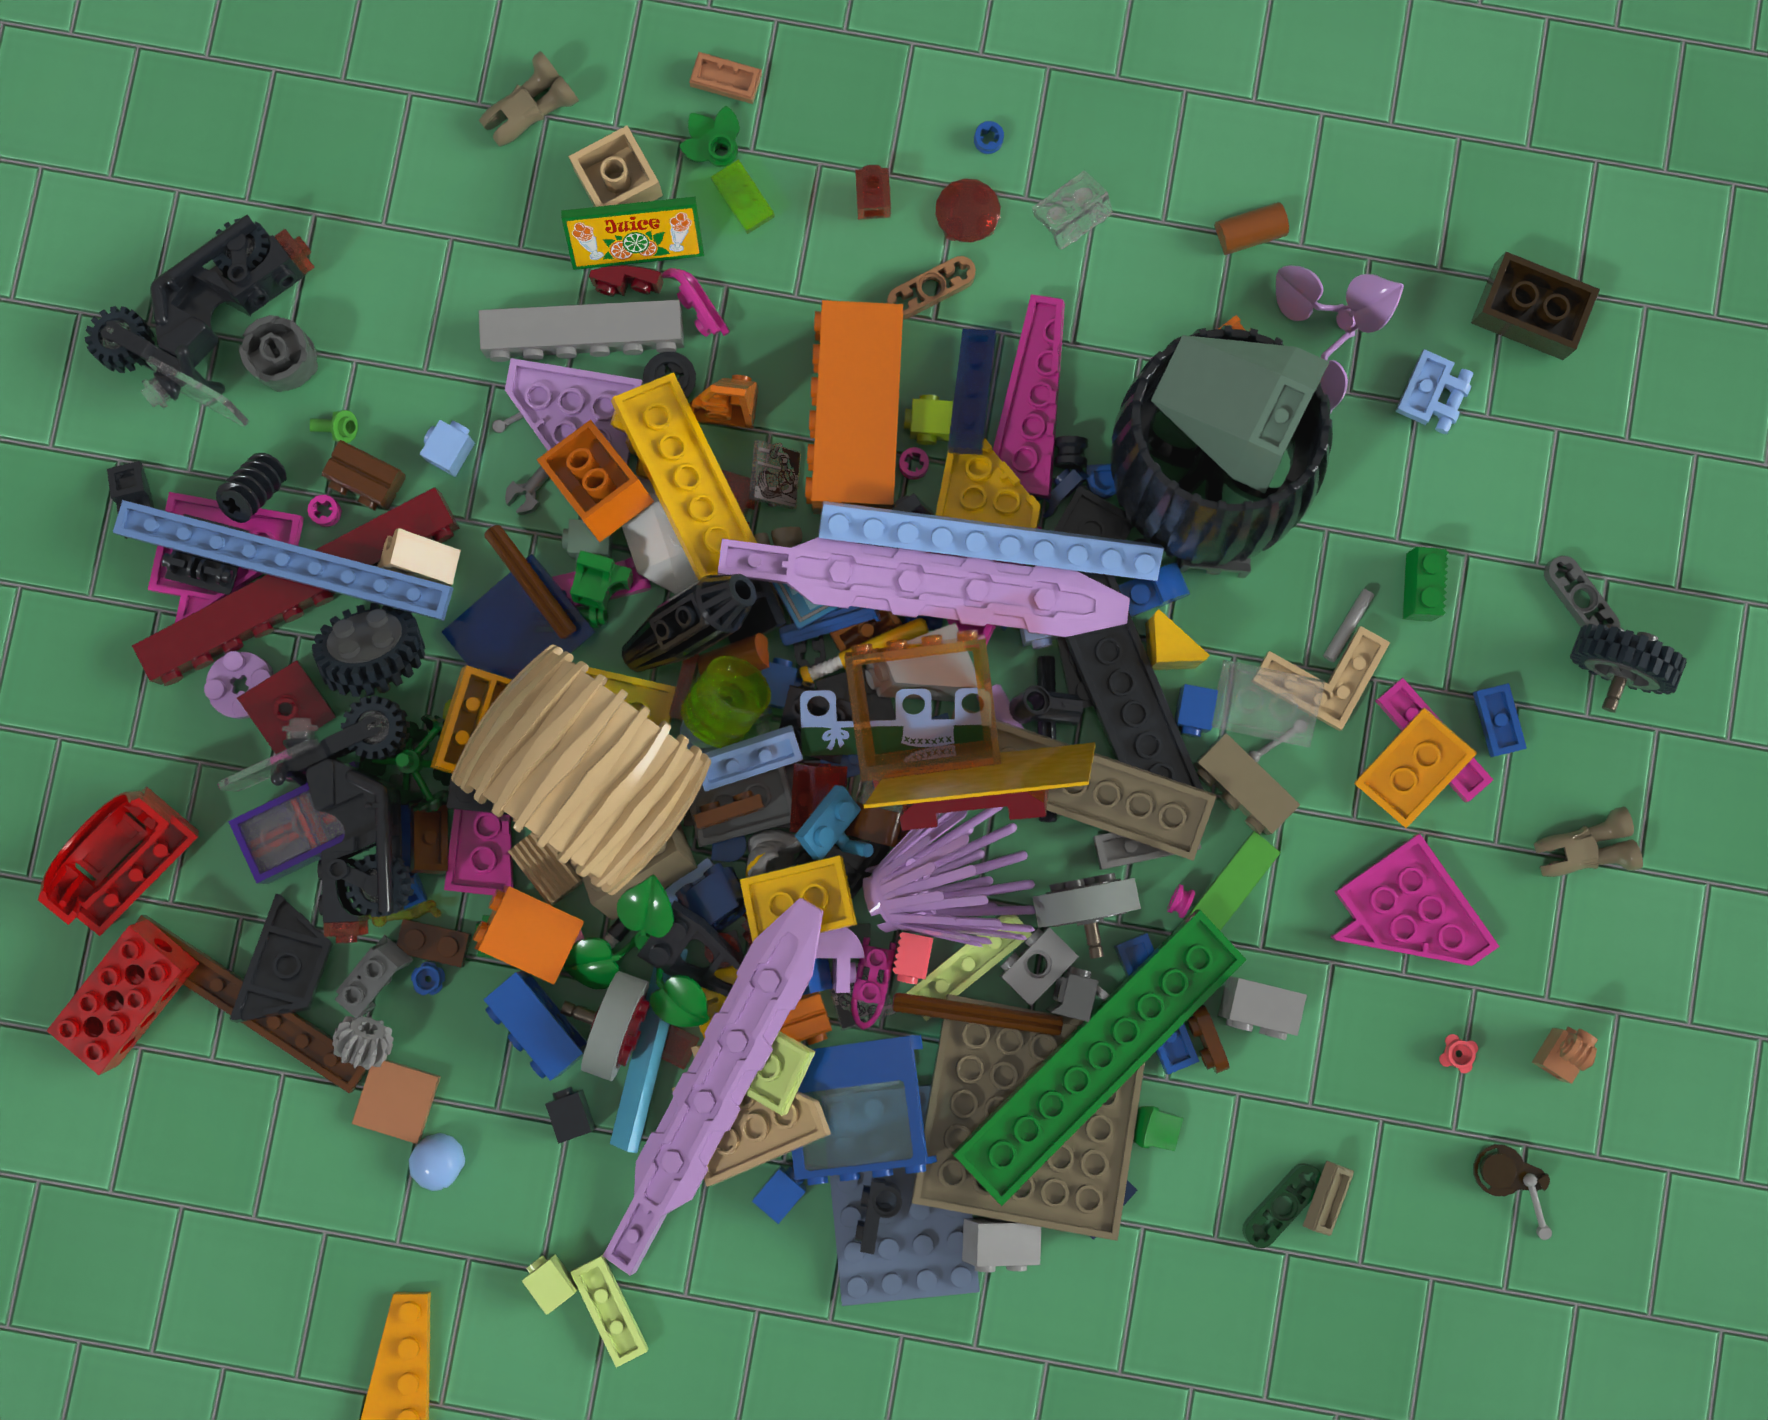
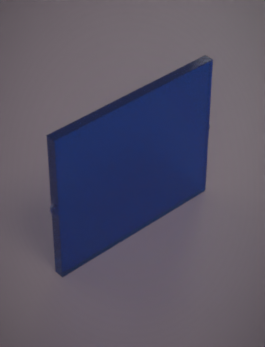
(508, 630)

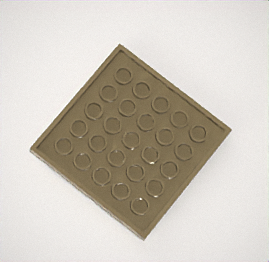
(1077, 1186)

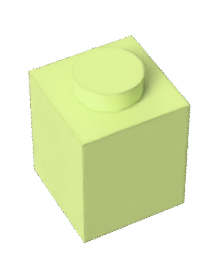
(549, 1283)

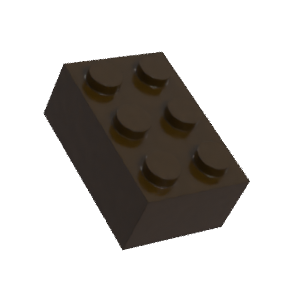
(1535, 306)

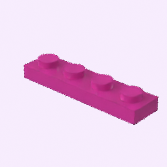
(1401, 706)

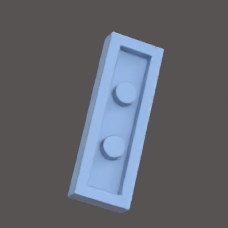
(752, 757)

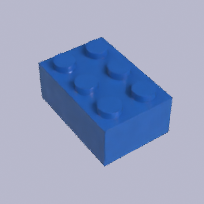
(536, 1025)

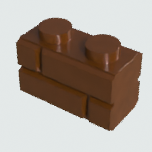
(363, 475)

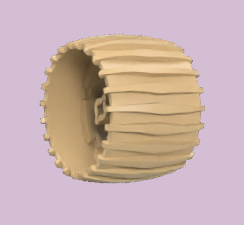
(581, 769)

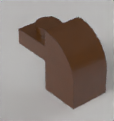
(877, 826)

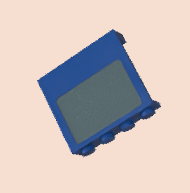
(870, 1108)

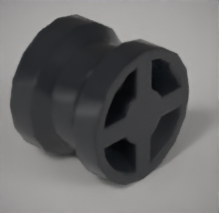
(1070, 452)

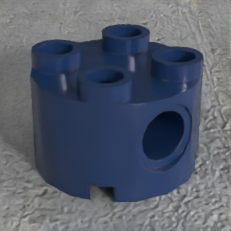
(715, 898)

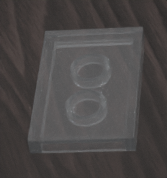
(1267, 703)

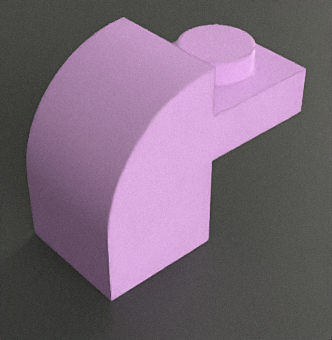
(840, 946)

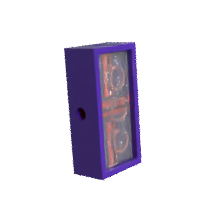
(285, 834)

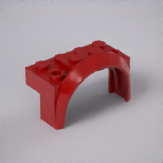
(101, 846)

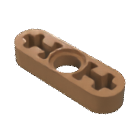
(956, 283)

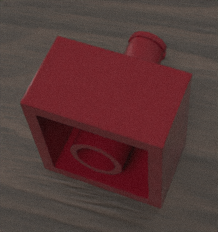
(285, 697)

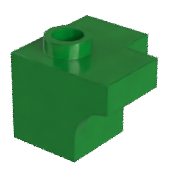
(598, 580)

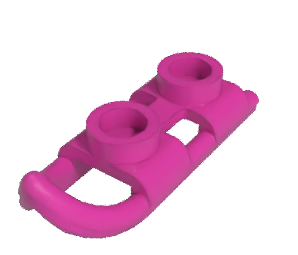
(694, 296)
(871, 990)

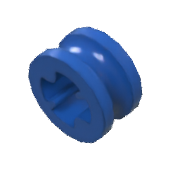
(985, 128)

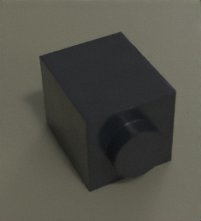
(570, 1114)

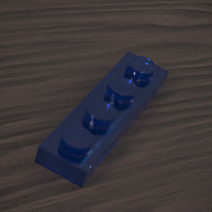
(972, 391)

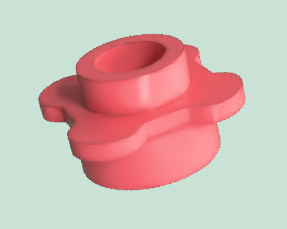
(1468, 1055)

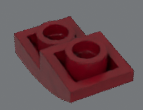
(615, 280)

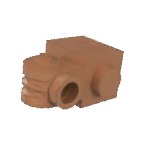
(1566, 1053)

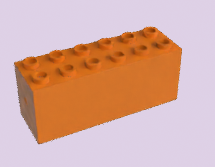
(854, 404)

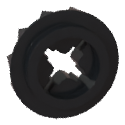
(678, 364)

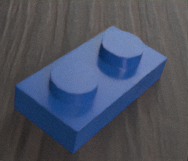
(1499, 720)

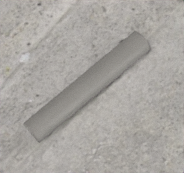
(1348, 625)

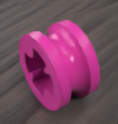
(924, 461)
(324, 500)
(1180, 901)

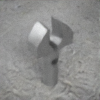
(529, 490)

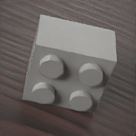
(1262, 1005)

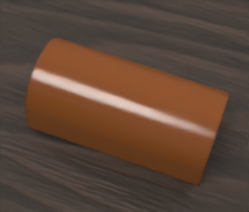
(1252, 228)
(864, 631)
(751, 649)

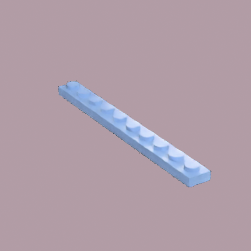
(990, 541)

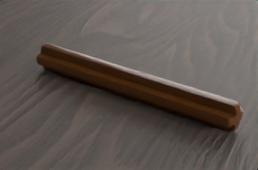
(977, 1014)

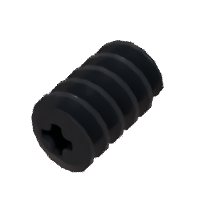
(250, 487)

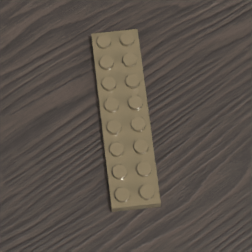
(1124, 798)

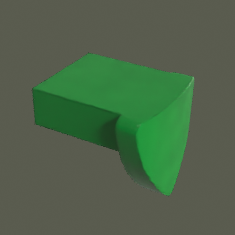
(1156, 1128)

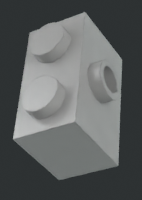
(1000, 1243)

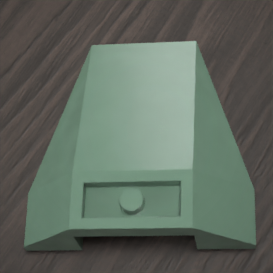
(1239, 401)

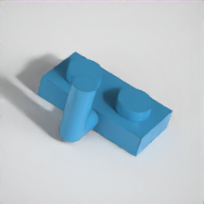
(828, 825)

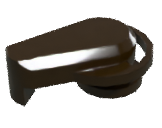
(1505, 1171)

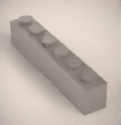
(581, 329)

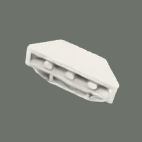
(656, 547)

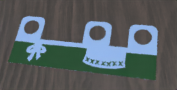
(909, 731)

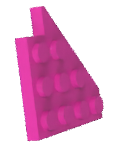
(264, 523)
(1413, 909)

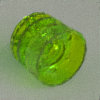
(725, 701)

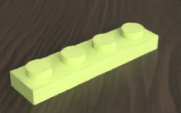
(967, 965)

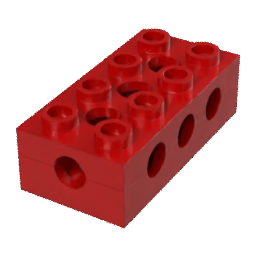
(122, 996)

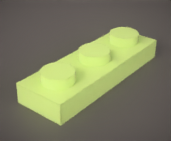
(609, 1310)

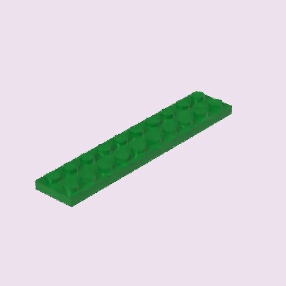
(1098, 1057)

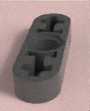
(1576, 573)

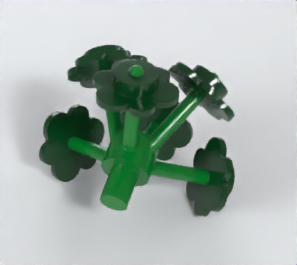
(410, 763)

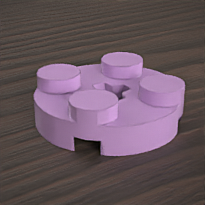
(221, 680)

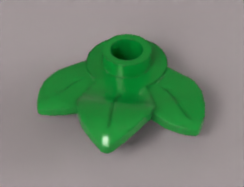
(710, 135)

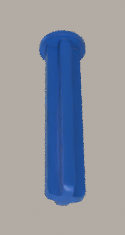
(832, 622)

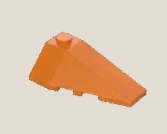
(728, 402)

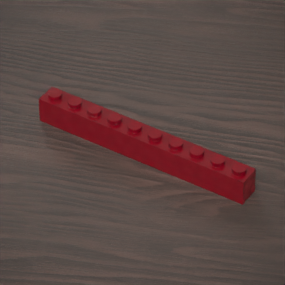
(272, 599)

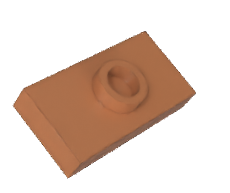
(725, 77)

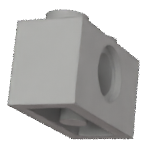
(1057, 958)

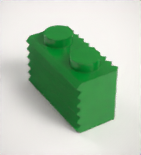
(1425, 584)

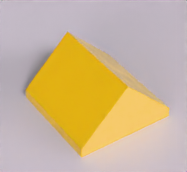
(1170, 646)

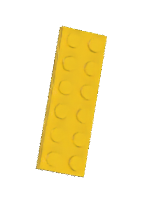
(682, 471)

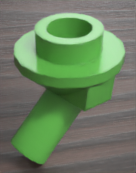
(338, 426)

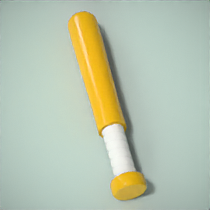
(906, 631)

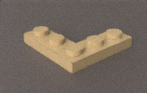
(1347, 679)

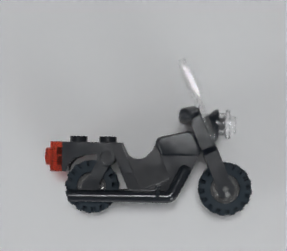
(184, 306)
(359, 800)

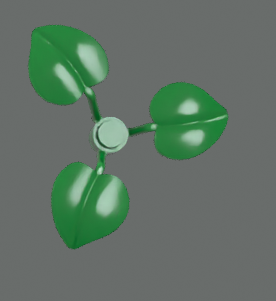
(649, 912)

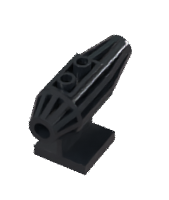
(701, 617)

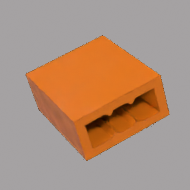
(527, 933)

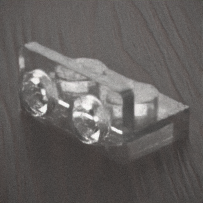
(1074, 209)

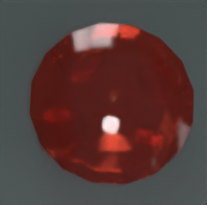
(967, 210)

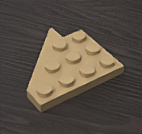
(764, 1135)

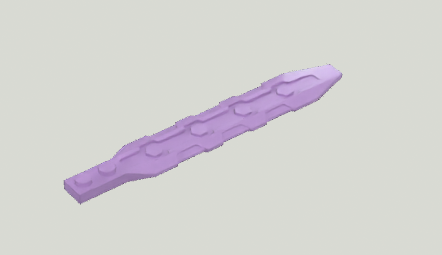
(932, 585)
(718, 1078)

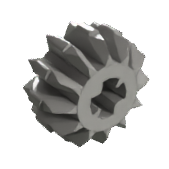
(362, 1041)

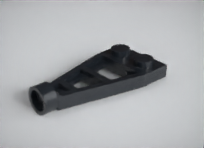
(667, 950)

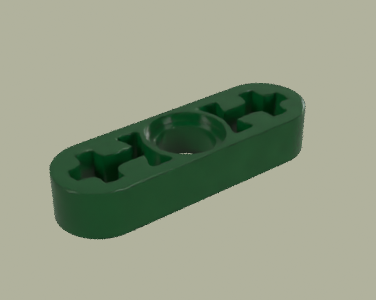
(1256, 1216)

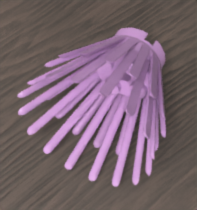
(913, 891)

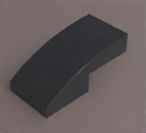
(129, 484)

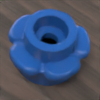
(421, 985)

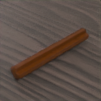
(530, 581)

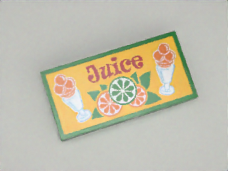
(633, 233)

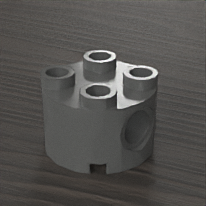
(278, 353)

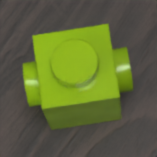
(929, 419)

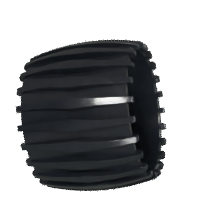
(1209, 527)

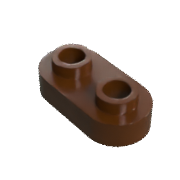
(1213, 1052)

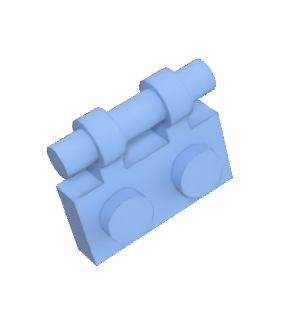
(1425, 387)

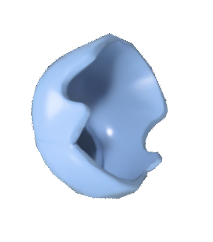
(436, 1161)

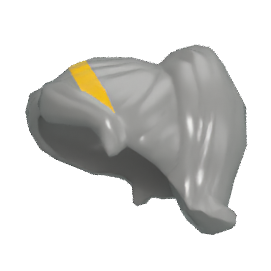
(771, 851)

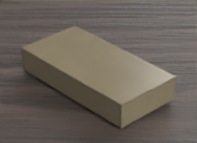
(1328, 1198)

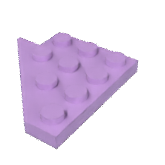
(564, 398)

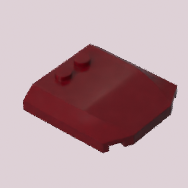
(1020, 806)

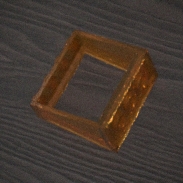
(928, 759)

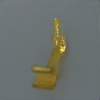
(413, 913)

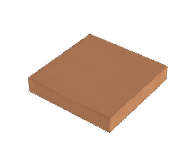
(396, 1101)

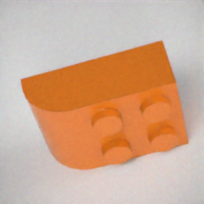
(595, 480)

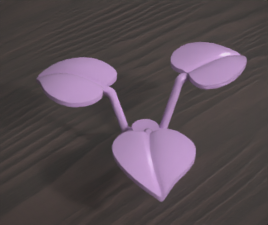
(1369, 308)

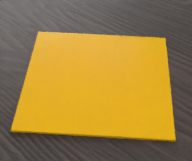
(1017, 773)

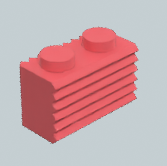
(912, 957)

